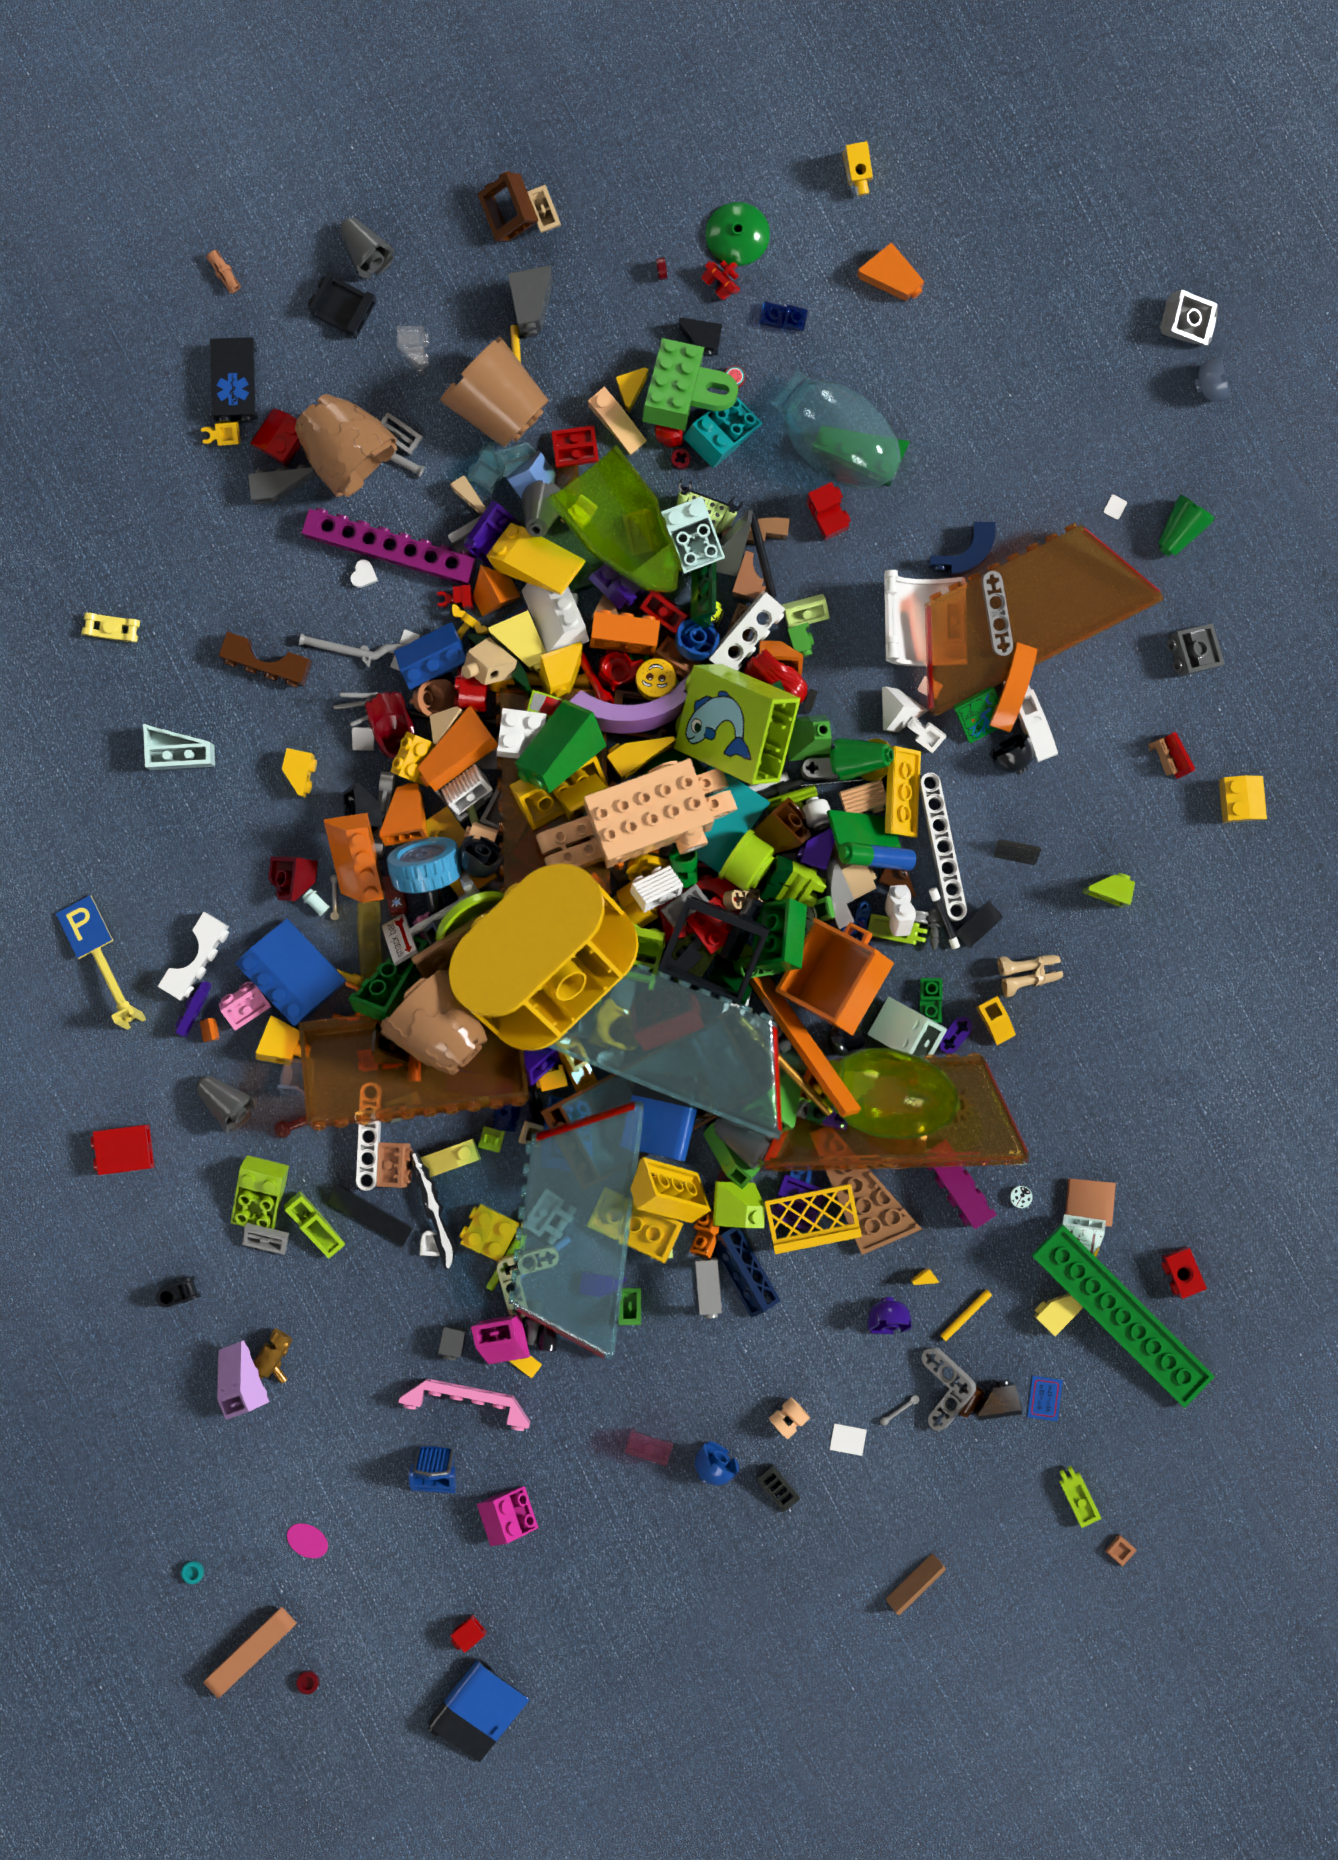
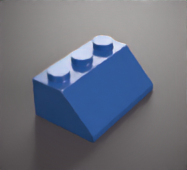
(431, 656)

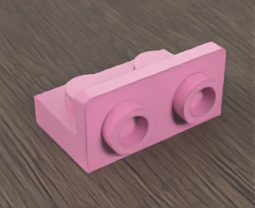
(243, 1005)

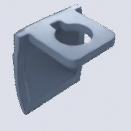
(292, 1079)

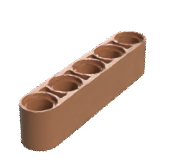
(249, 1652)

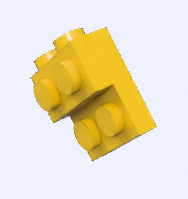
(410, 755)
(489, 1232)

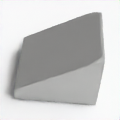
(363, 739)

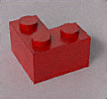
(826, 510)

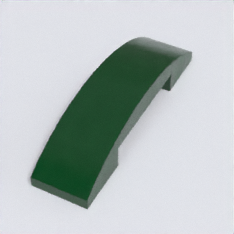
(519, 675)

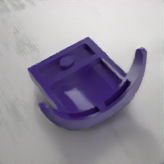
(488, 531)

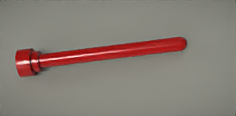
(601, 694)

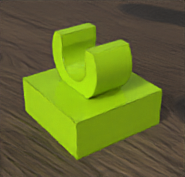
(491, 1139)

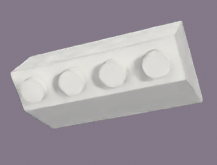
(555, 617)

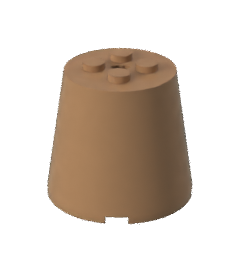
(497, 395)

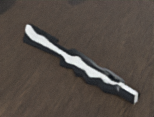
(433, 1208)

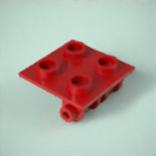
(709, 930)

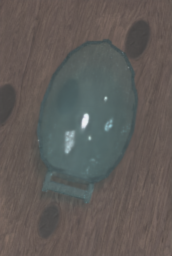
(839, 432)

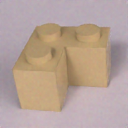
(857, 877)

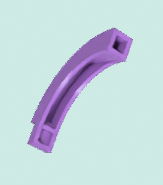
(638, 717)

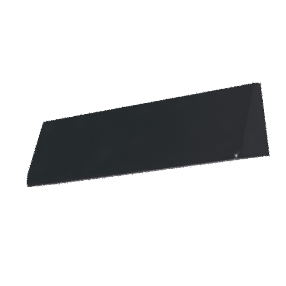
(370, 1215)

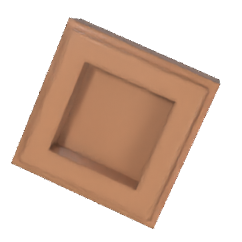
(1120, 1550)

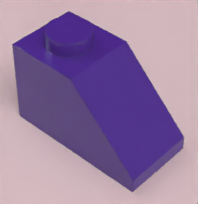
(817, 850)
(539, 1063)

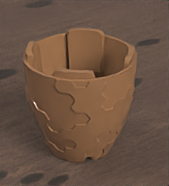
(343, 443)
(435, 1025)

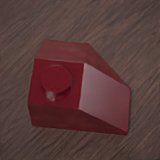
(291, 876)

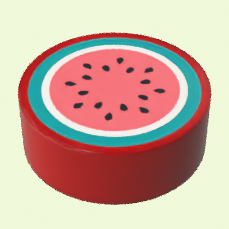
(737, 373)

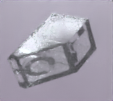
(411, 345)

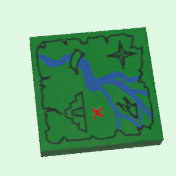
(976, 714)

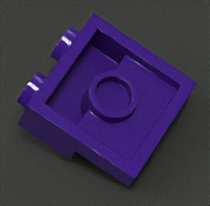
(615, 586)

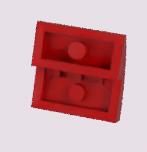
(575, 446)

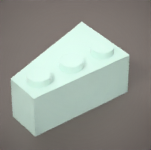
(175, 751)

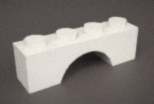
(209, 935)

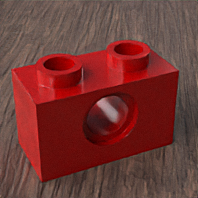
(664, 610)
(1193, 1282)

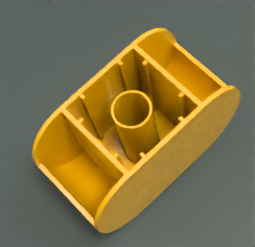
(543, 956)

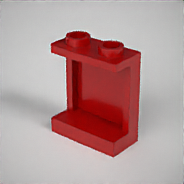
(122, 1149)

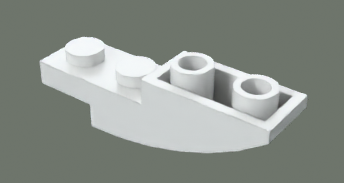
(1036, 727)

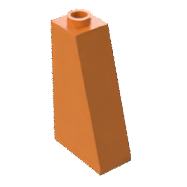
(457, 750)

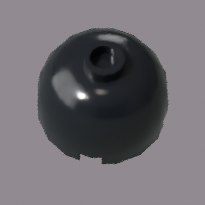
(1013, 755)
(479, 857)

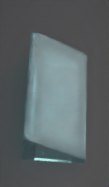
(513, 457)

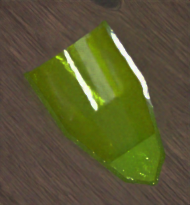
(620, 522)

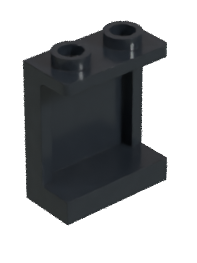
(341, 305)

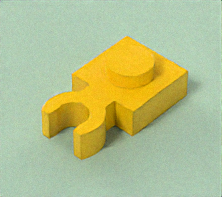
(226, 433)

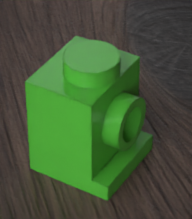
(800, 639)

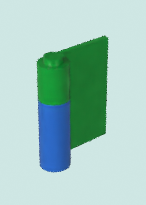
(864, 843)

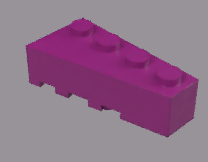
(964, 1195)

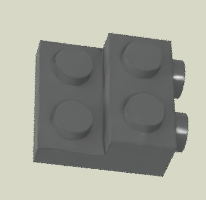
(1195, 650)

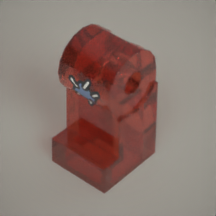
(396, 899)

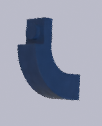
(981, 543)

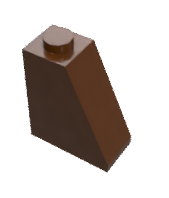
(784, 827)

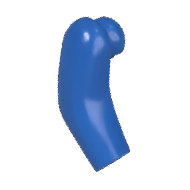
(863, 910)

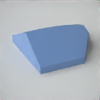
(532, 470)

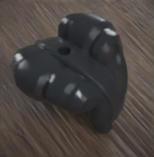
(844, 1043)

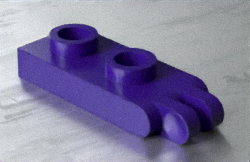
(193, 1007)

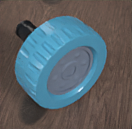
(425, 868)

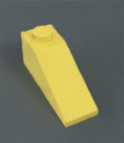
(451, 1157)
(1057, 1312)

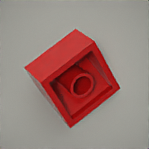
(278, 437)

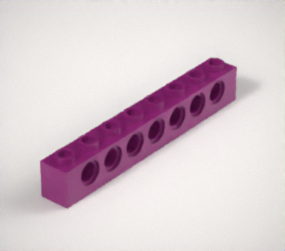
(318, 518)

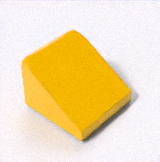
(924, 1277)

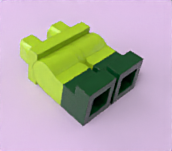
(791, 880)

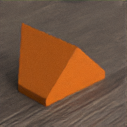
(493, 590)

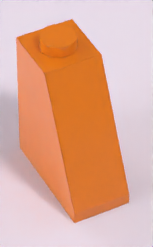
(892, 274)
(405, 816)

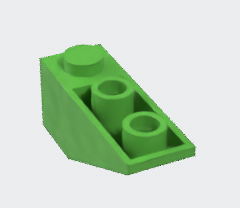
(729, 1161)

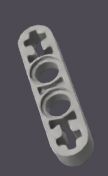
(1000, 612)

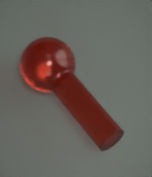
(283, 1128)

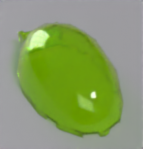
(897, 1093)

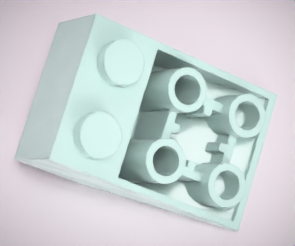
(693, 534)
(906, 1029)

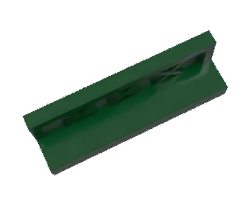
(703, 594)

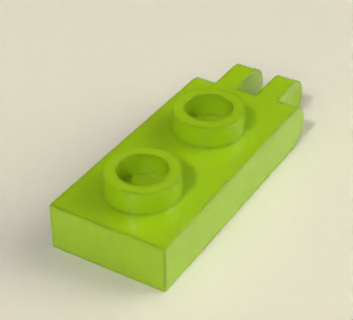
(880, 928)
(1079, 1498)

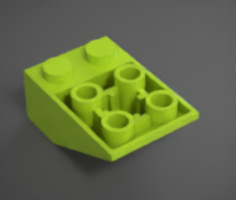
(259, 1192)

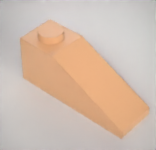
(616, 420)

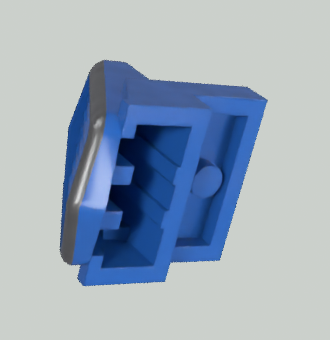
(433, 1470)

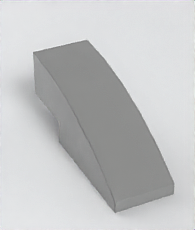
(839, 892)

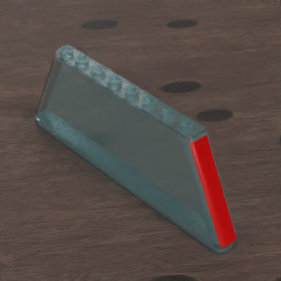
(685, 1047)
(578, 1226)

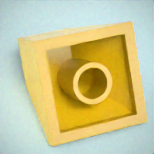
(560, 669)

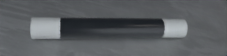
(944, 918)

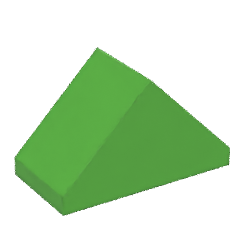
(630, 1307)

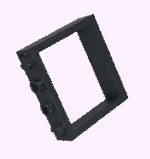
(728, 917)

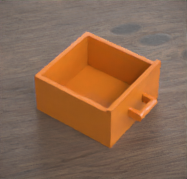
(836, 975)

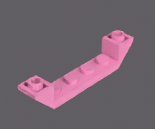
(516, 1417)

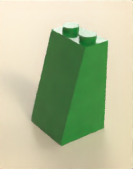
(561, 747)

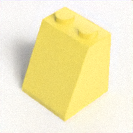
(521, 639)

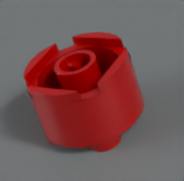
(470, 693)

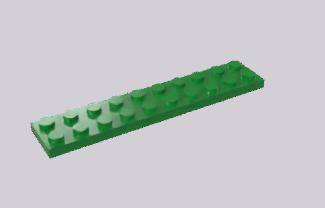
(1122, 1315)

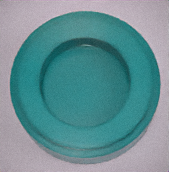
(192, 1572)

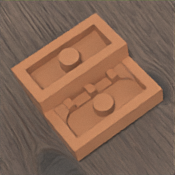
(1091, 1199)

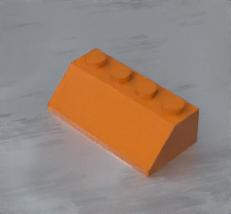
(355, 857)

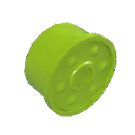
(748, 862)

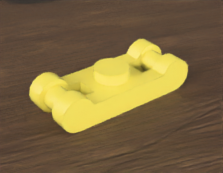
(110, 627)

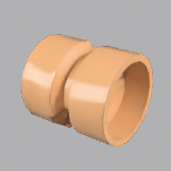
(796, 1414)

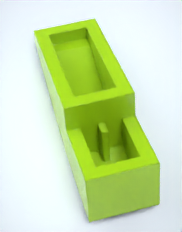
(314, 1224)

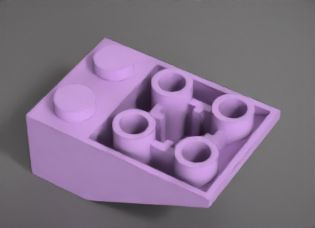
(238, 1381)

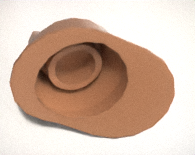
(434, 696)

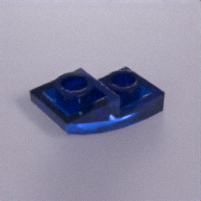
(783, 317)

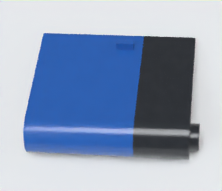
(665, 1123)
(477, 1711)

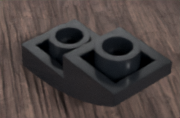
(979, 924)

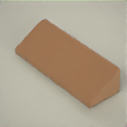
(915, 1584)

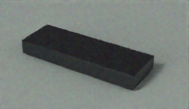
(738, 937)

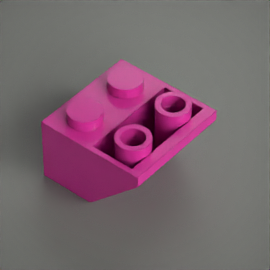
(501, 1339)
(507, 1516)

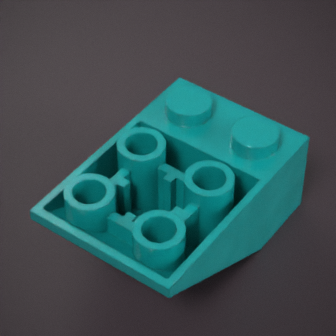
(721, 432)

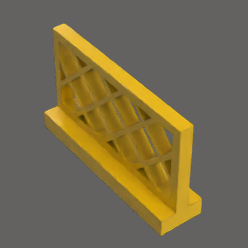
(817, 1237)

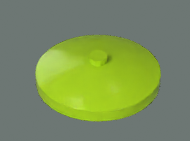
(466, 911)

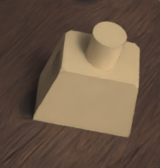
(488, 663)

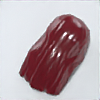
(388, 721)

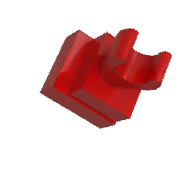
(461, 596)

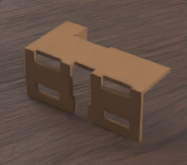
(1165, 758)

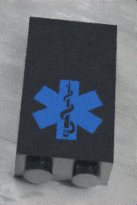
(233, 379)

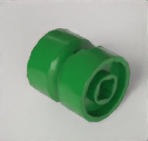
(685, 866)

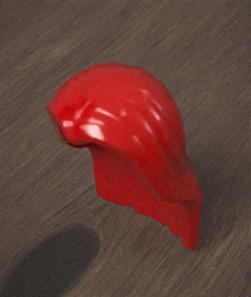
(769, 669)

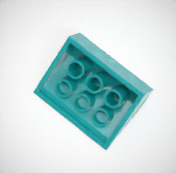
(731, 828)

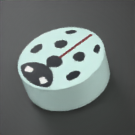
(1021, 1196)

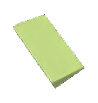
(806, 610)

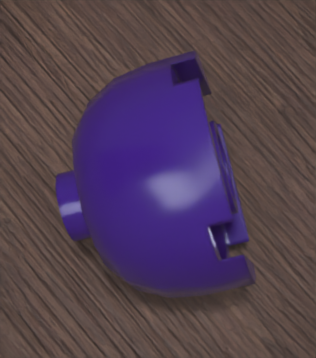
(889, 1316)

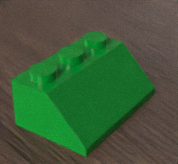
(786, 937)

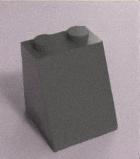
(531, 297)

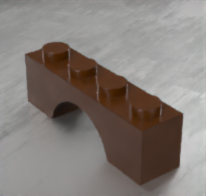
(290, 668)

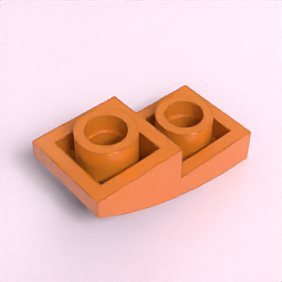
(706, 1236)

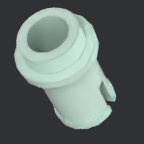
(315, 902)

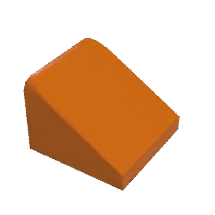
(209, 1030)

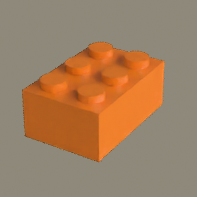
(624, 633)

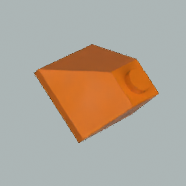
(783, 653)

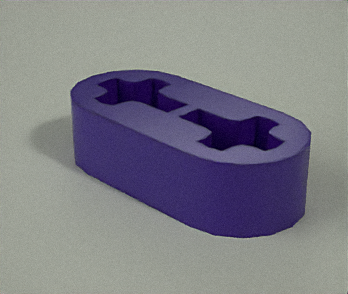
(959, 1038)

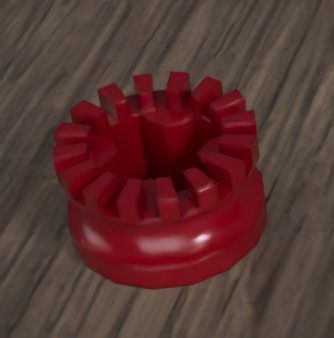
(682, 452)

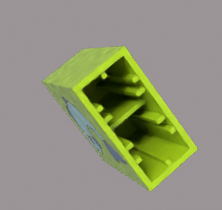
(736, 723)

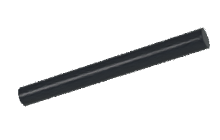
(762, 556)

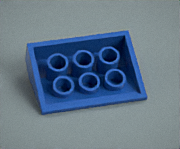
(291, 972)

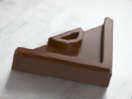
(896, 877)

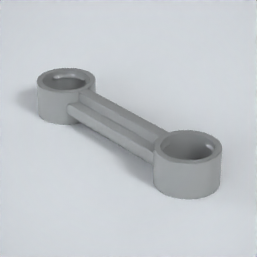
(386, 789)

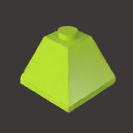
(1114, 890)
(738, 1206)

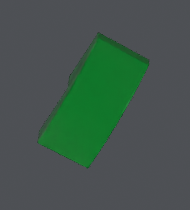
(931, 998)

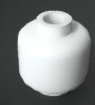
(816, 813)

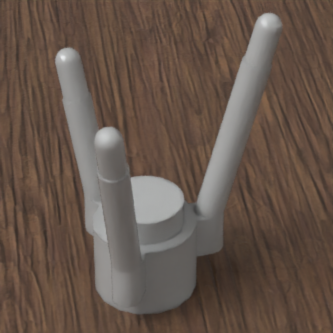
(368, 696)

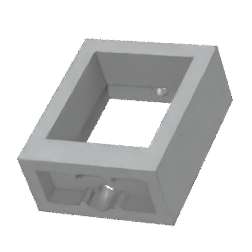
(708, 1287)

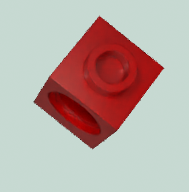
(467, 1634)

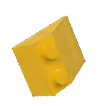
(635, 755)

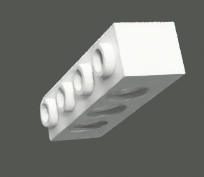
(733, 637)

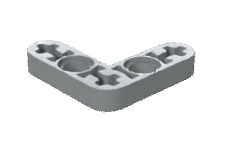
(955, 1390)

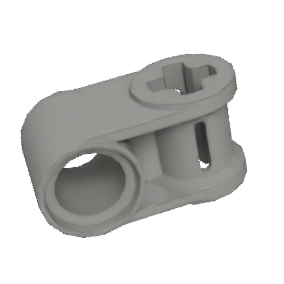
(822, 772)

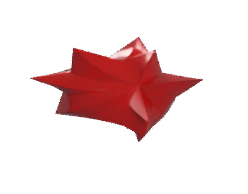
(617, 669)

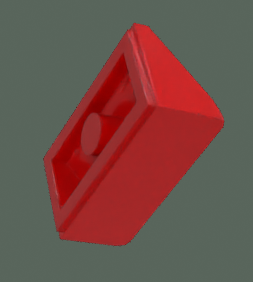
(1179, 754)

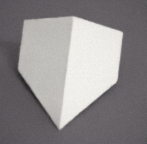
(898, 709)

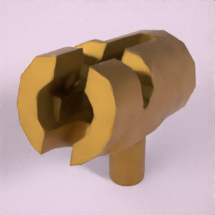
(270, 1355)

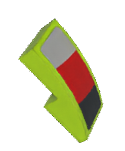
(543, 703)

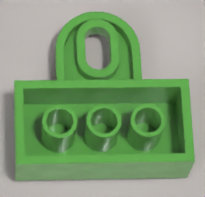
(683, 383)

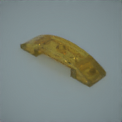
(368, 938)

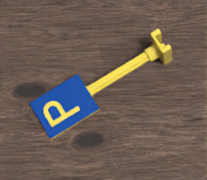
(87, 935)

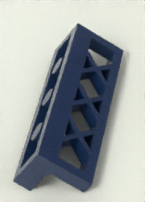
(741, 1273)

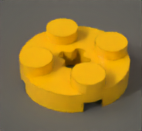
(644, 865)

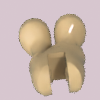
(1037, 977)

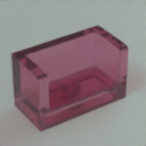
(648, 1447)

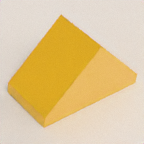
(631, 386)

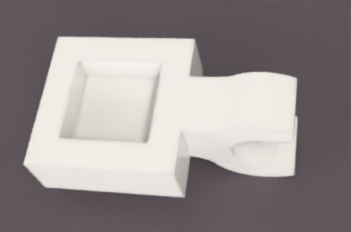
(928, 735)

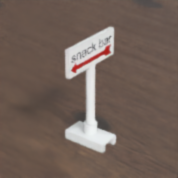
(400, 935)

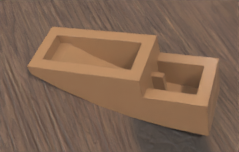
(769, 528)

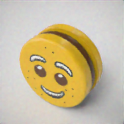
(655, 679)

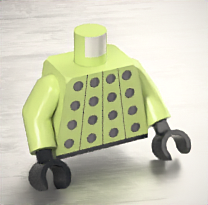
(721, 513)

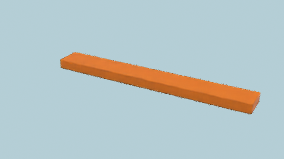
(805, 1046)

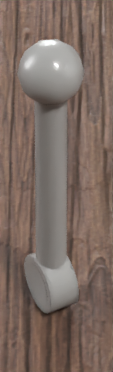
(334, 915)
(913, 1400)

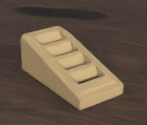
(466, 492)

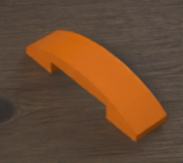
(1014, 688)

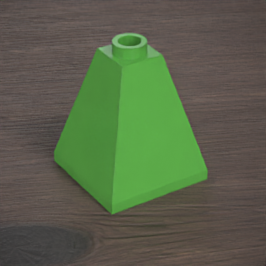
(810, 738)
(789, 1101)

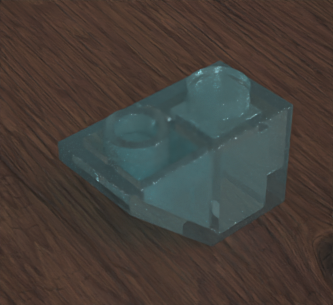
(485, 471)

